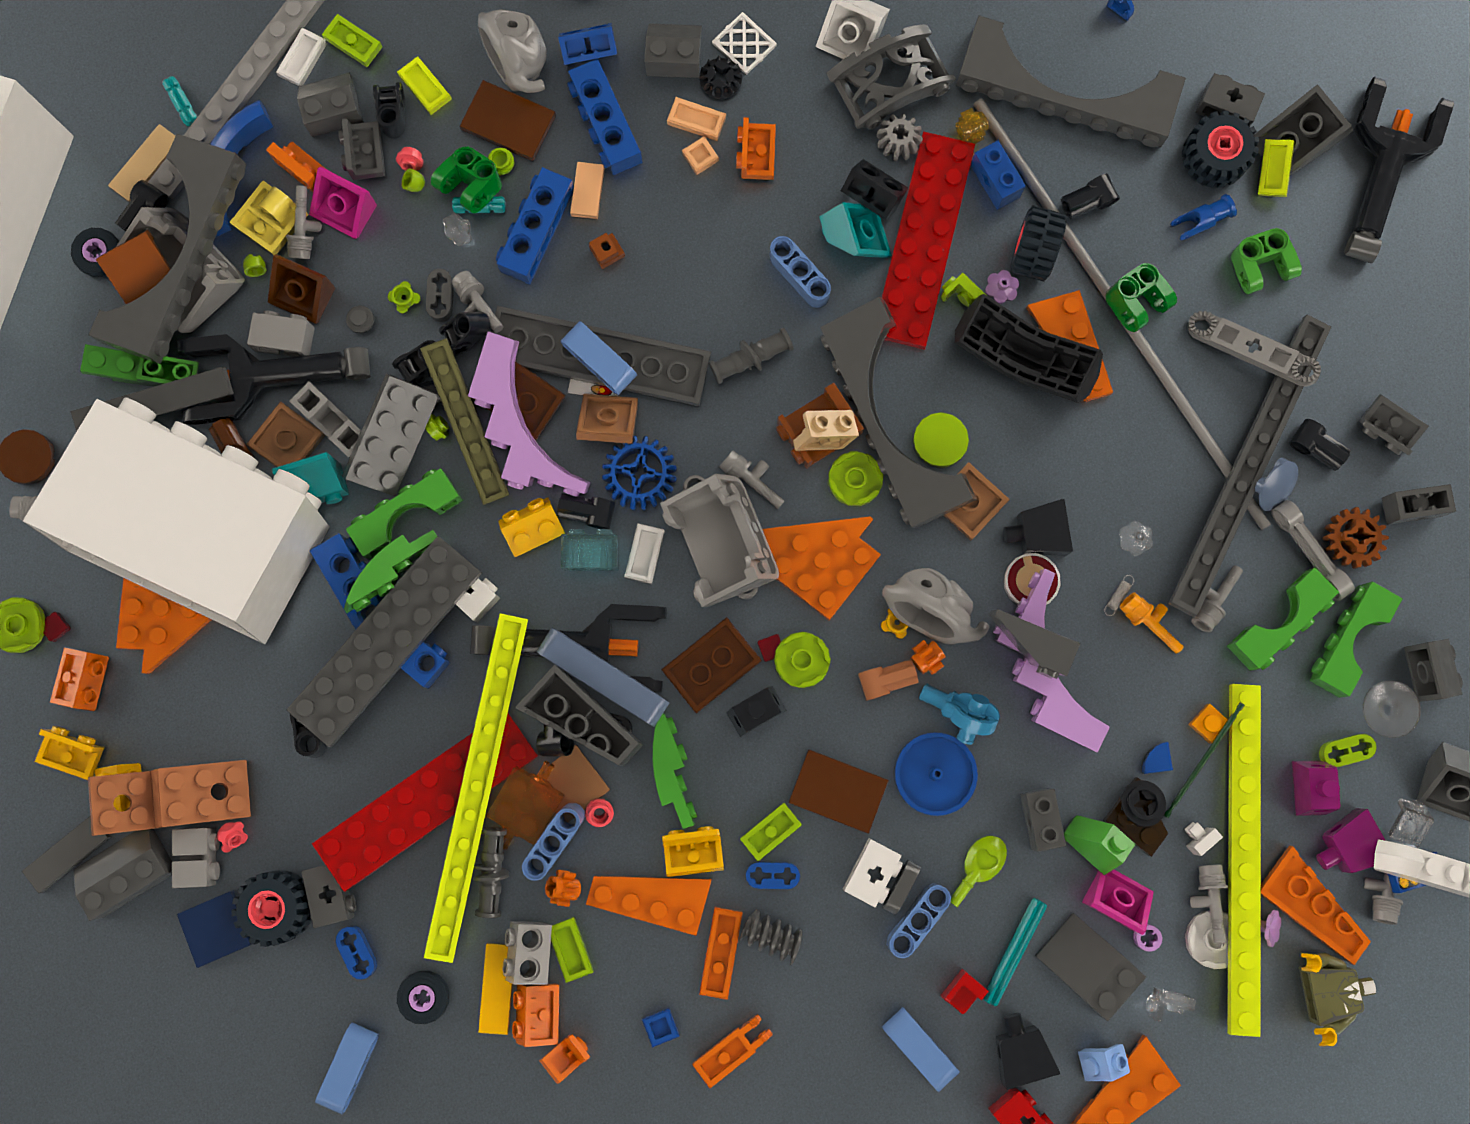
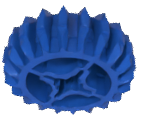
(651, 475)

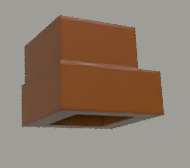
(608, 257)

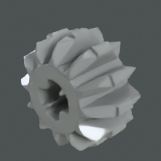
(904, 128)

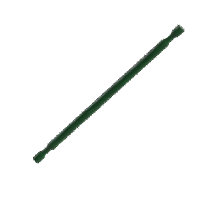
(1204, 759)

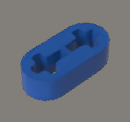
(772, 883)
(349, 954)

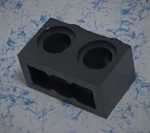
(874, 189)

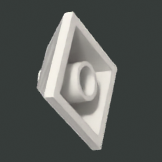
(851, 27)

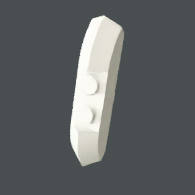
(1423, 867)

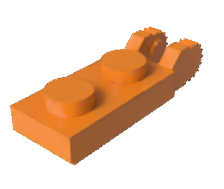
(729, 1052)

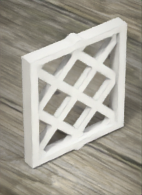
(729, 30)

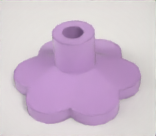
(999, 291)
(1271, 927)

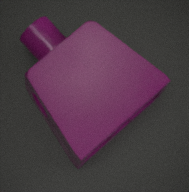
(1315, 788)
(1351, 842)

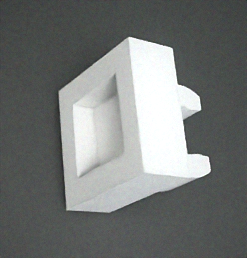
(1202, 838)

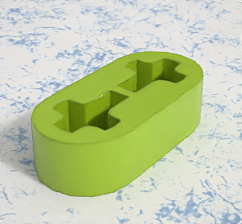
(1345, 744)

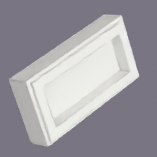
(301, 57)
(644, 553)

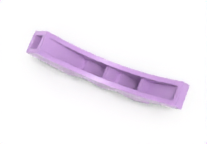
(526, 460)
(1057, 707)

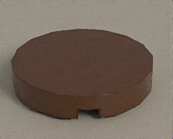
(26, 457)

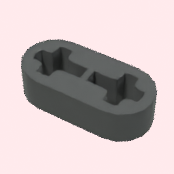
(434, 295)
(901, 887)

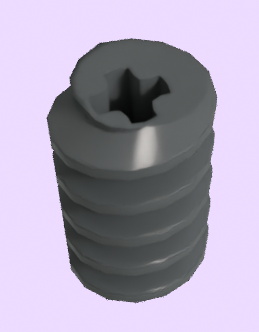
(772, 936)

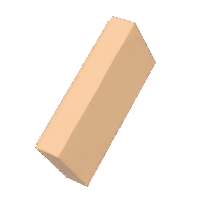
(696, 119)
(587, 190)

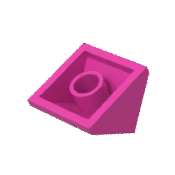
(341, 203)
(1120, 900)

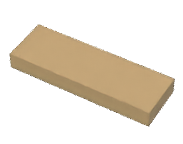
(143, 162)

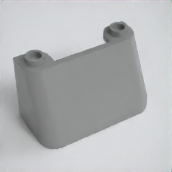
(218, 276)
(722, 538)

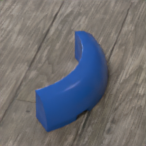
(240, 132)

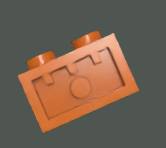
(296, 163)
(79, 679)
(536, 1015)

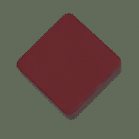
(55, 626)
(768, 647)

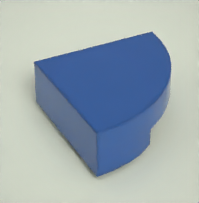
(1122, 7)
(1158, 759)

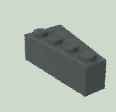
(573, 712)

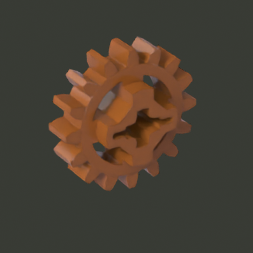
(1359, 526)

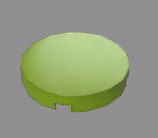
(940, 440)
(855, 478)
(20, 625)
(802, 659)

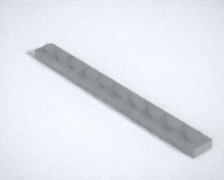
(242, 83)

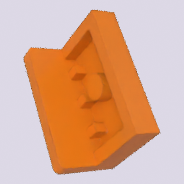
(757, 150)

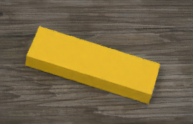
(496, 992)

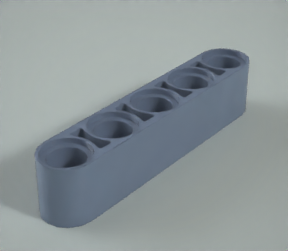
(603, 677)

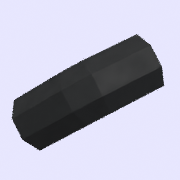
(1028, 352)

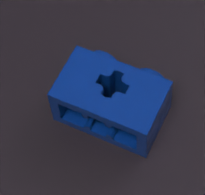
(997, 175)

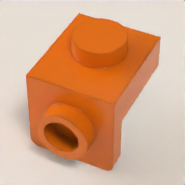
(565, 1057)

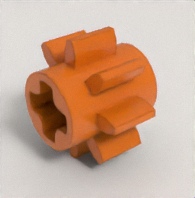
(928, 657)
(563, 888)

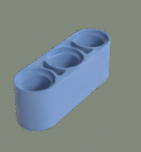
(798, 259)
(598, 358)
(544, 851)
(916, 935)
(920, 1049)
(347, 1068)

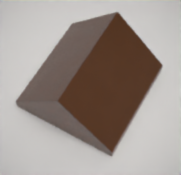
(298, 289)

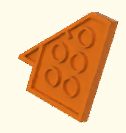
(822, 560)
(154, 624)

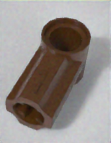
(225, 433)

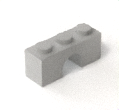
(327, 418)

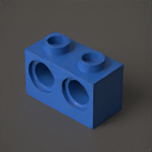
(587, 43)
(414, 668)

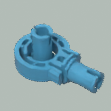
(965, 711)

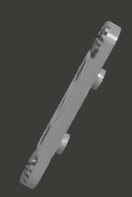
(1271, 355)

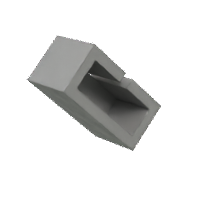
(274, 333)
(197, 857)

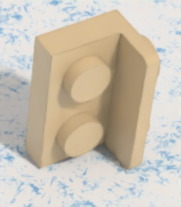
(826, 430)

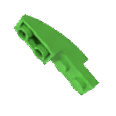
(133, 369)
(380, 573)
(666, 760)

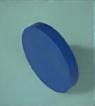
(935, 774)

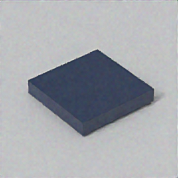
(211, 929)

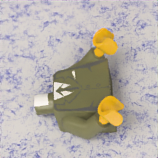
(1332, 994)

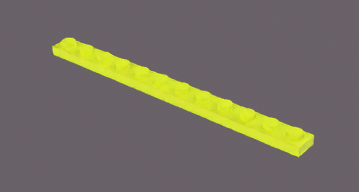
(475, 789)
(1244, 863)

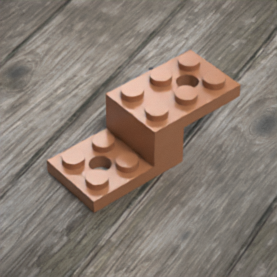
(169, 797)

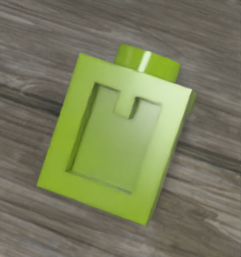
(964, 287)

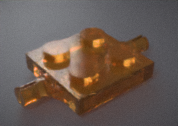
(525, 804)

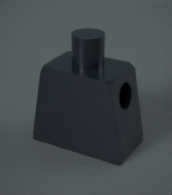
(1042, 530)
(756, 710)
(1023, 1054)

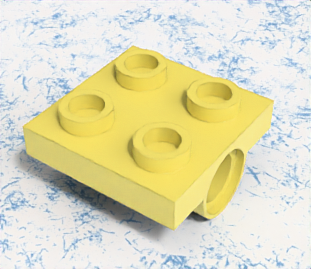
(267, 218)

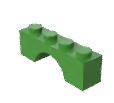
(375, 530)
(1307, 597)
(1337, 668)

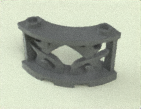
(915, 44)

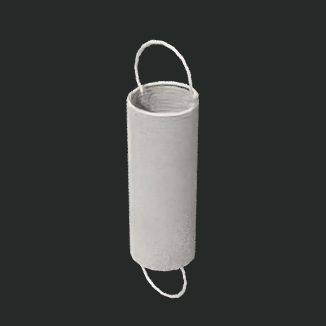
(1119, 595)

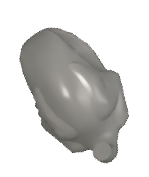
(514, 48)
(933, 607)

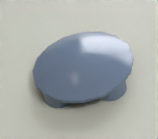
(1277, 485)

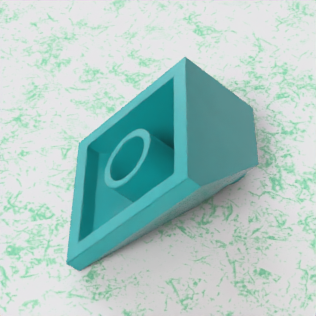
(855, 230)
(323, 476)

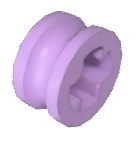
(1153, 944)

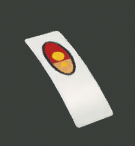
(580, 388)

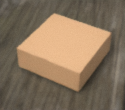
(700, 155)

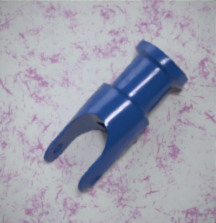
(1207, 216)

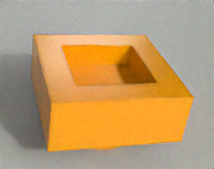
(1208, 723)

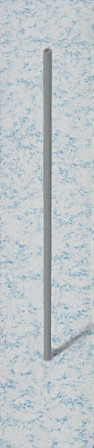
(1103, 286)

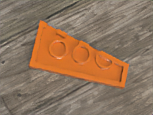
(1068, 318)
(1303, 898)
(656, 900)
(1134, 1093)

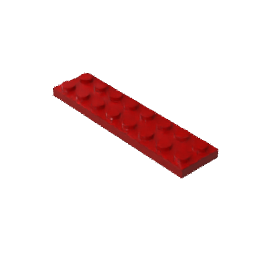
(925, 237)
(411, 810)

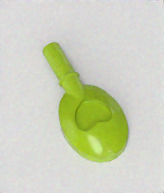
(981, 864)

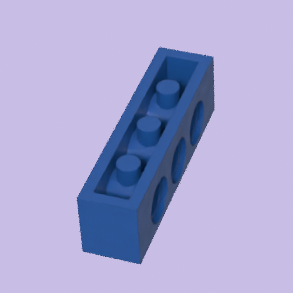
(592, 78)
(524, 265)
(328, 557)

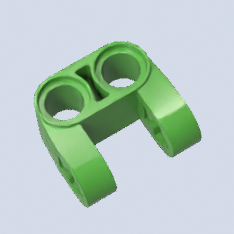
(1284, 257)

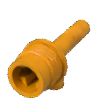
(1140, 611)

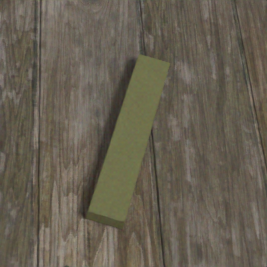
(464, 421)

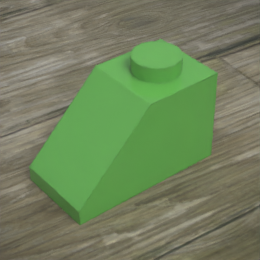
(1098, 842)

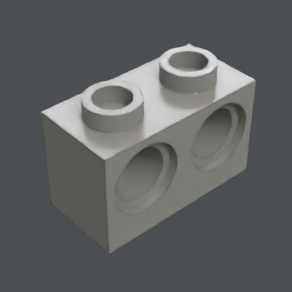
(536, 952)

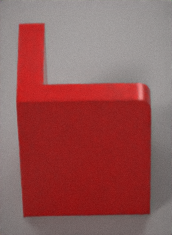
(963, 991)

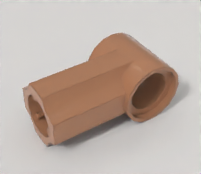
(881, 681)

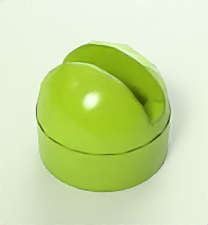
(413, 180)
(254, 265)

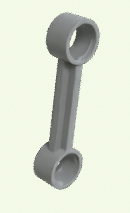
(1291, 520)

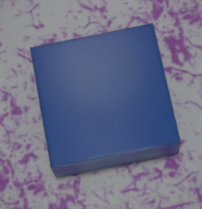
(660, 1027)

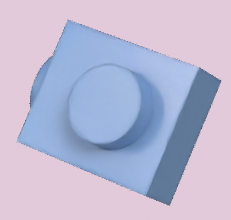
(1104, 1063)

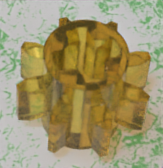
(972, 126)

